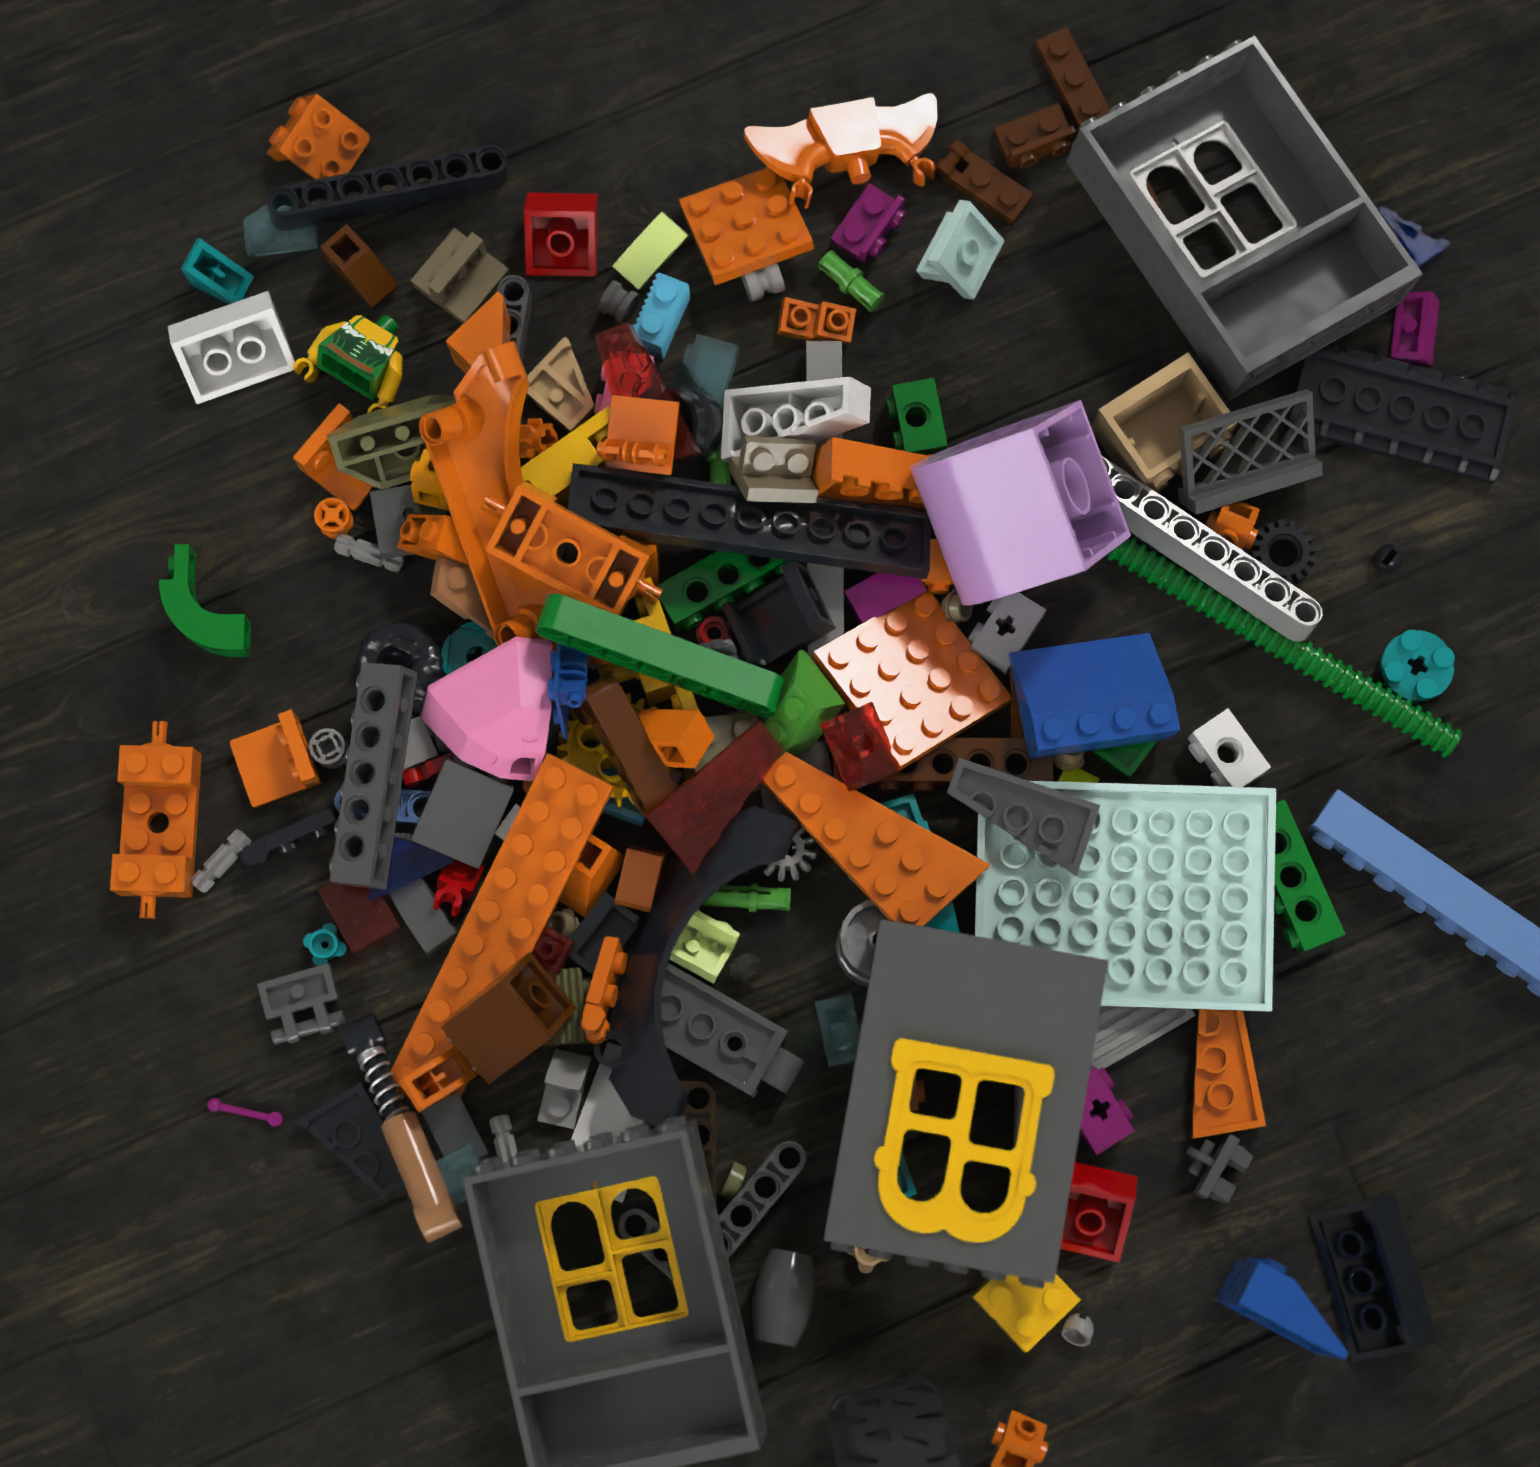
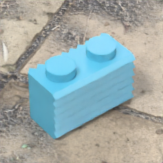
(662, 314)

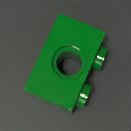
(917, 399)

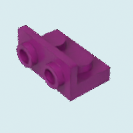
(868, 223)

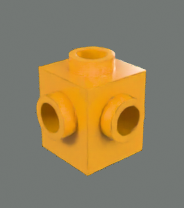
(425, 484)

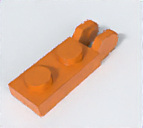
(603, 990)

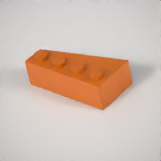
(866, 474)

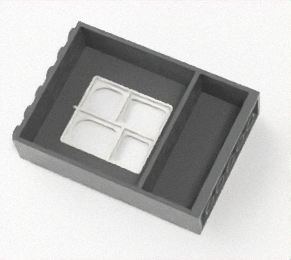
(1274, 298)

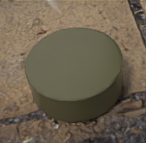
(732, 1181)

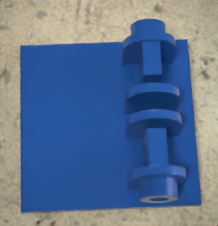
(568, 684)

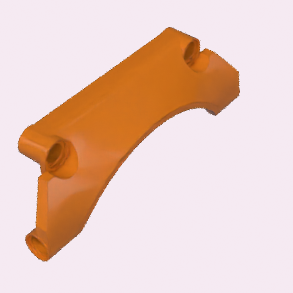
(478, 456)

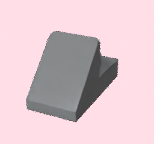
(564, 1088)

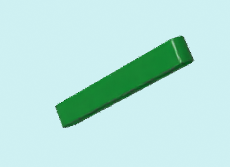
(659, 655)

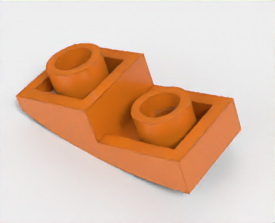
(815, 321)

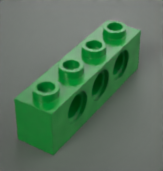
(705, 575)
(1309, 890)

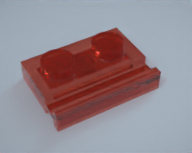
(357, 917)

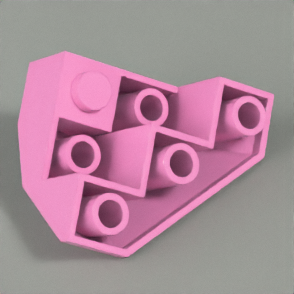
(496, 709)

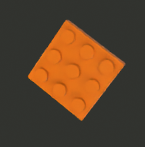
(745, 225)

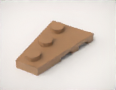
(457, 590)

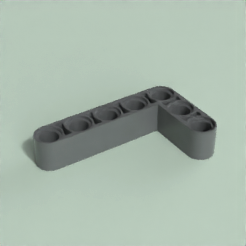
(746, 1197)

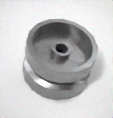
(855, 941)

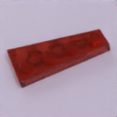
(633, 374)
(707, 801)

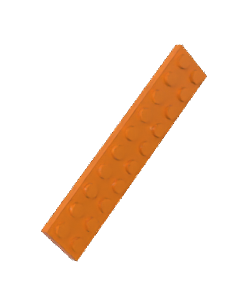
(511, 902)

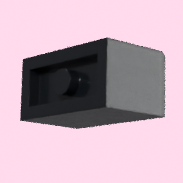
(602, 921)

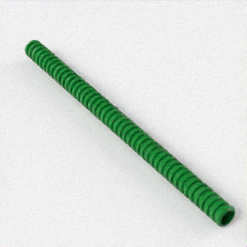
(1300, 654)

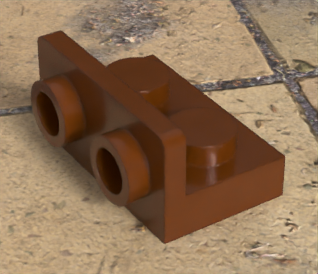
(1034, 136)

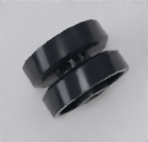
(702, 418)

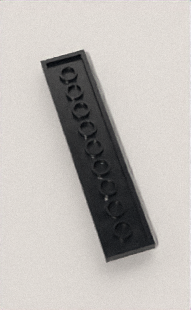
(722, 520)

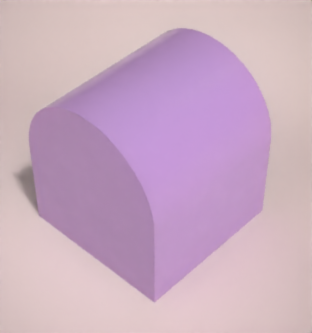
(1021, 504)

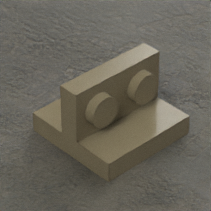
(460, 275)
(775, 469)

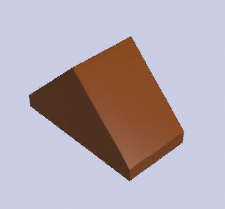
(640, 878)

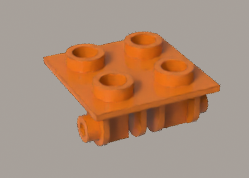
(640, 435)

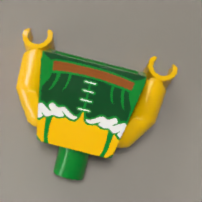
(359, 356)

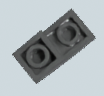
(429, 926)

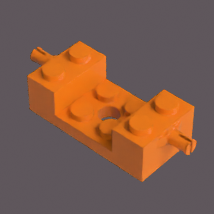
(606, 568)
(157, 782)

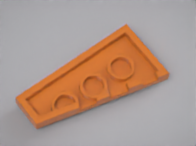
(1224, 1076)

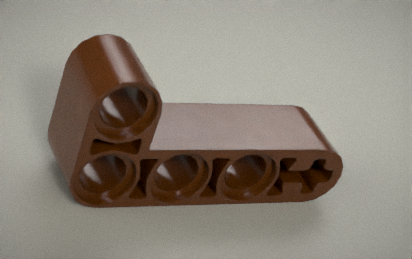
(625, 743)

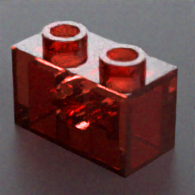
(859, 746)

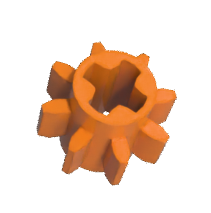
(535, 438)

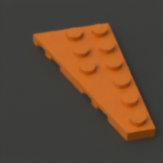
(889, 857)

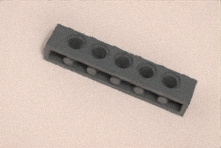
(383, 792)

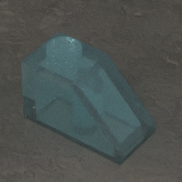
(711, 365)

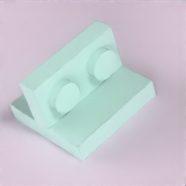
(961, 250)

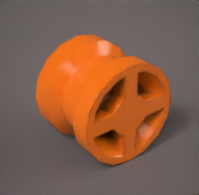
(329, 512)

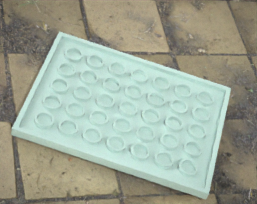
(1165, 893)

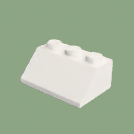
(231, 347)

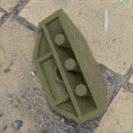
(384, 442)

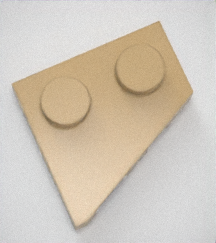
(560, 387)

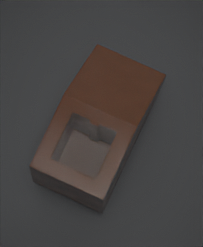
(358, 266)

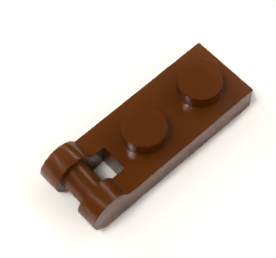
(983, 183)

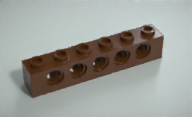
(992, 750)

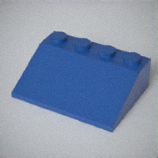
(1093, 696)
(1277, 1302)

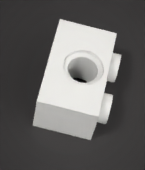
(1227, 732)

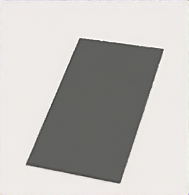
(453, 1126)

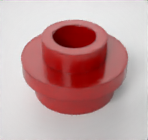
(710, 623)

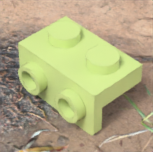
(705, 946)

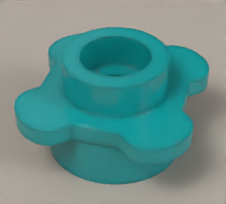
(326, 934)

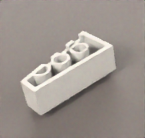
(793, 411)

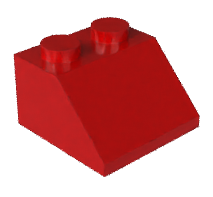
(561, 234)
(1098, 1212)

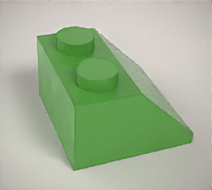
(802, 706)

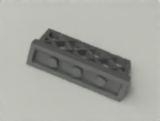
(1248, 480)

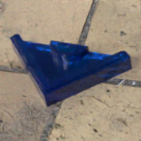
(409, 864)

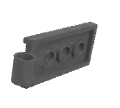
(702, 1020)

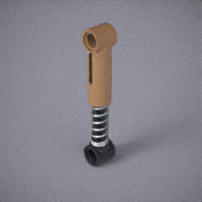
(432, 1202)

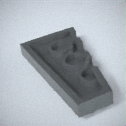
(1034, 814)

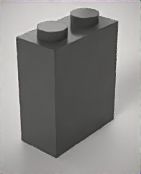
(462, 811)

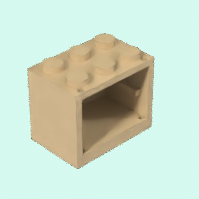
(1144, 422)

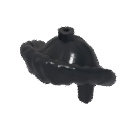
(404, 646)

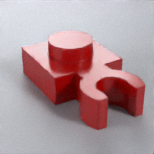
(419, 775)
(455, 883)

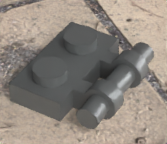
(297, 993)

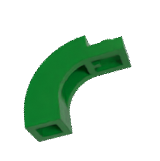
(215, 633)

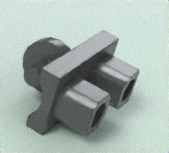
(1228, 1154)

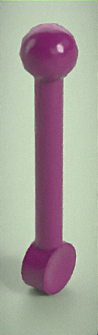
(274, 1119)

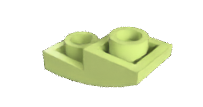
(650, 250)

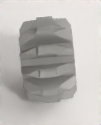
(791, 863)

